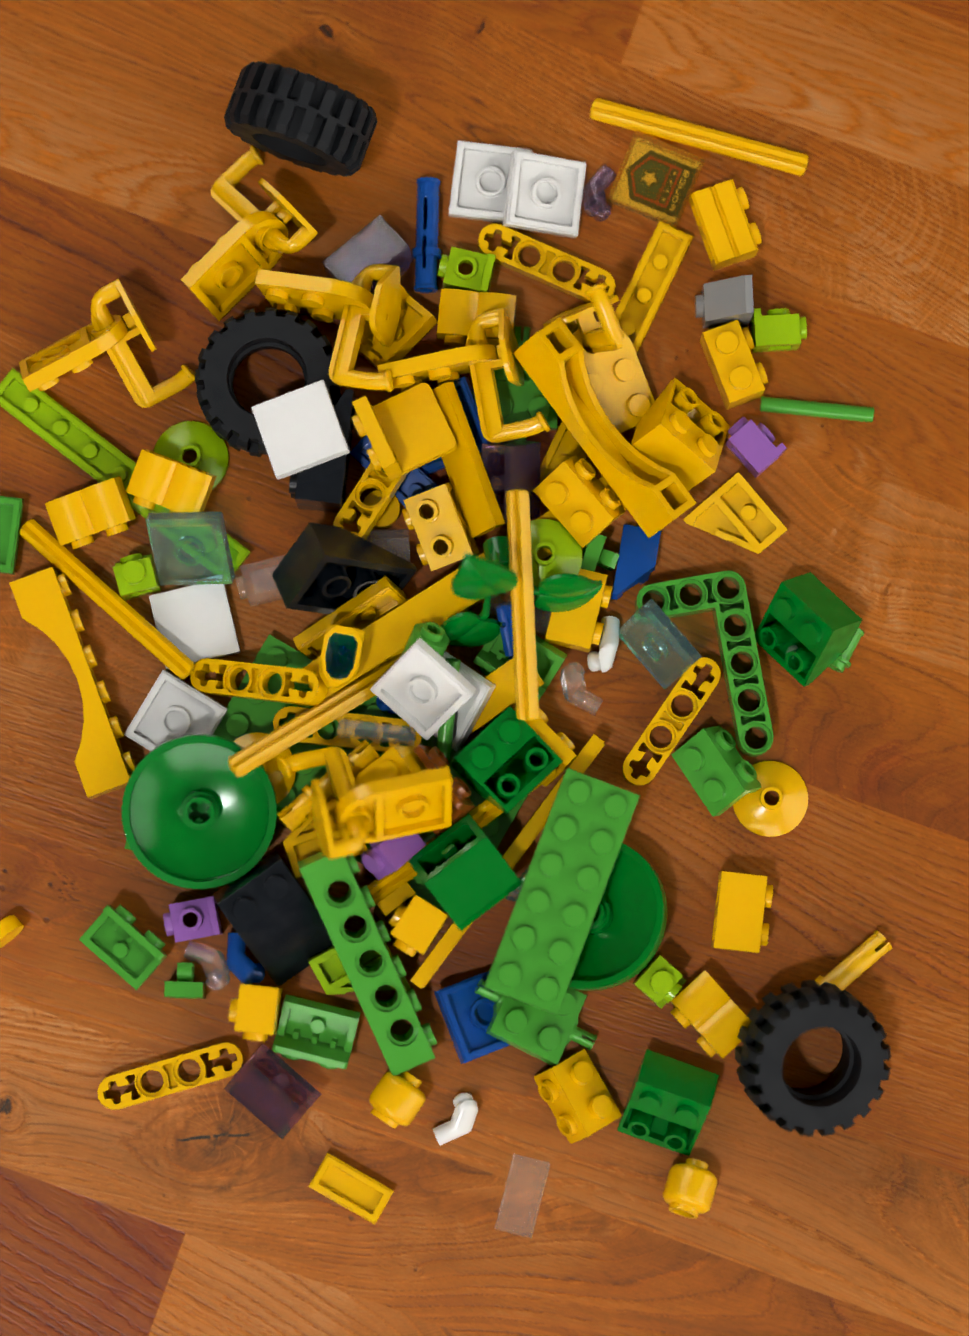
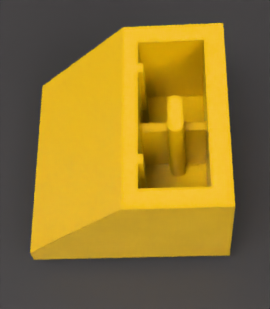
(681, 434)

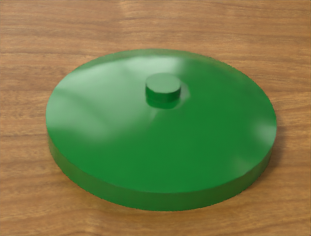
(196, 818)
(625, 926)

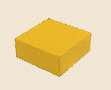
(389, 905)

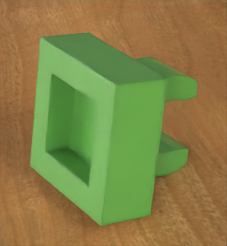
(594, 555)
(185, 985)

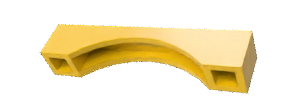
(559, 371)
(100, 755)

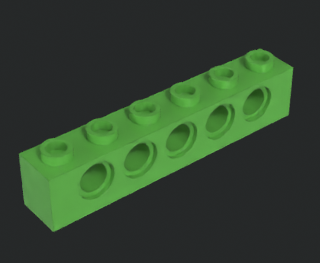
(399, 1051)

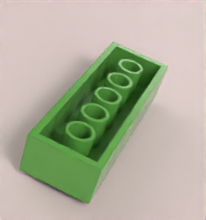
(561, 891)

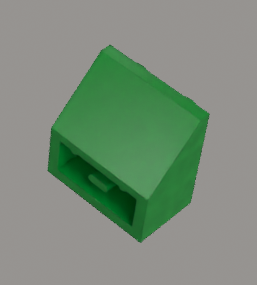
(806, 627)
(506, 761)
(465, 872)
(668, 1102)

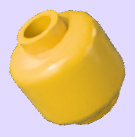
(397, 1099)
(689, 1188)

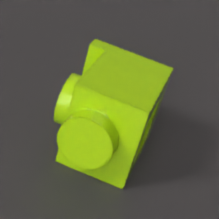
(480, 277)
(777, 330)
(136, 576)
(660, 981)

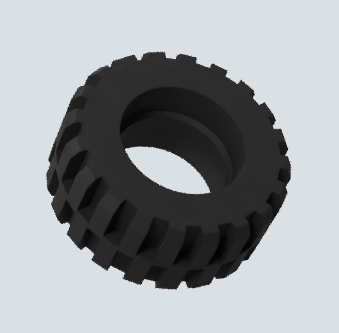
(300, 118)
(238, 341)
(841, 1094)

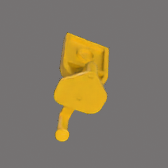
(251, 244)
(352, 305)
(104, 334)
(609, 359)
(481, 361)
(372, 810)

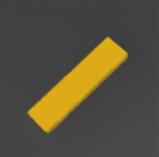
(467, 468)

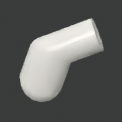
(608, 646)
(462, 1119)

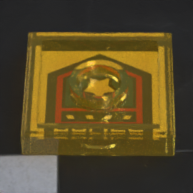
(655, 179)

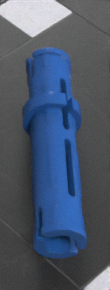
(426, 250)

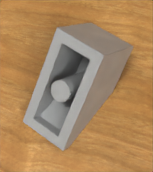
(725, 302)

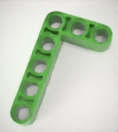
(728, 645)

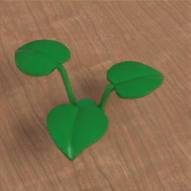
(490, 576)

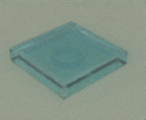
(190, 548)
(658, 644)

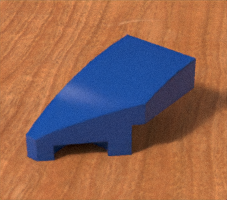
(635, 559)

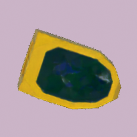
(340, 655)

